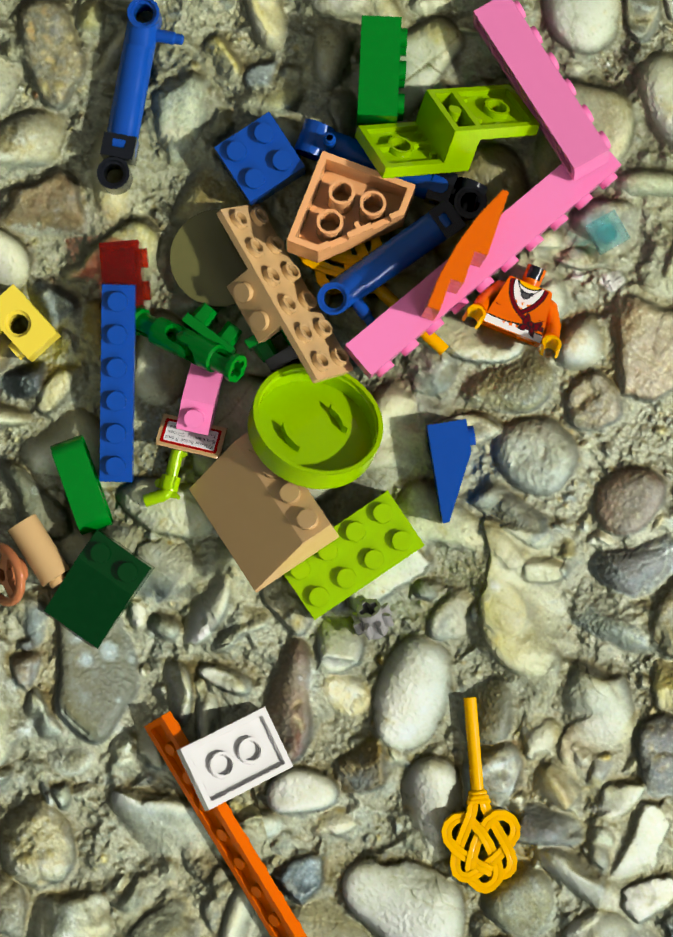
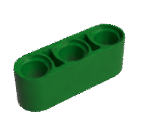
(81, 484)

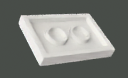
(234, 758)

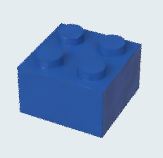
(260, 159)

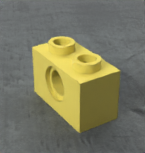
(40, 332)

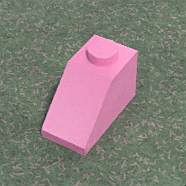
(199, 400)

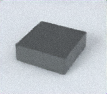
(282, 359)

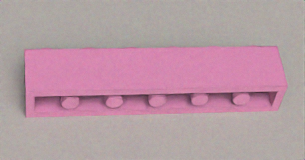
(542, 87)

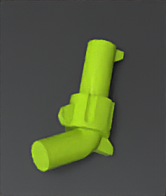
(168, 482)

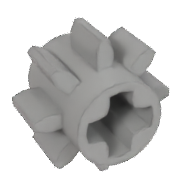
(372, 619)

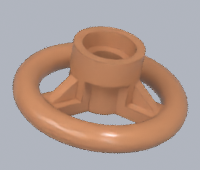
(12, 576)

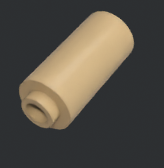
(39, 551)

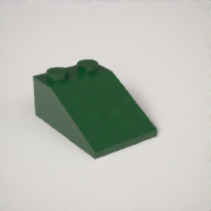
(98, 588)

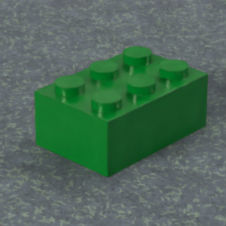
(381, 70)

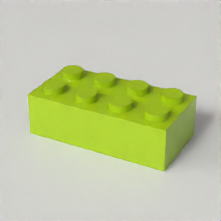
(366, 548)

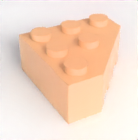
(346, 208)

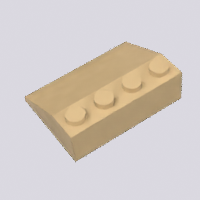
(260, 515)

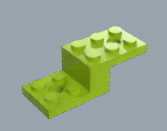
(446, 130)

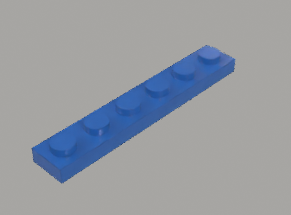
(117, 382)

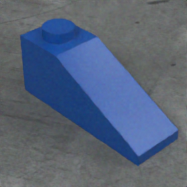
(449, 456)

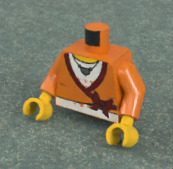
(520, 310)

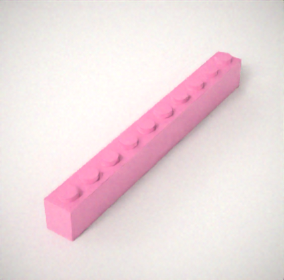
(518, 229)

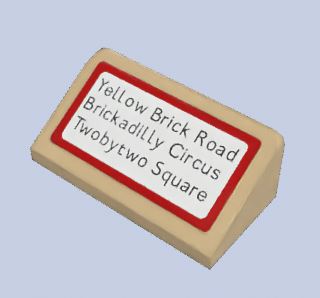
(190, 442)

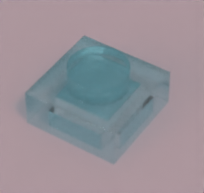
(607, 232)

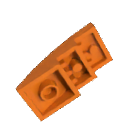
(470, 250)

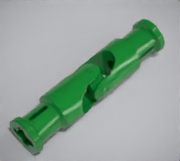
(189, 345)

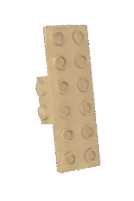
(277, 298)

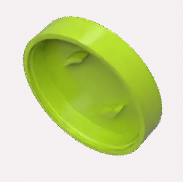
(314, 431)

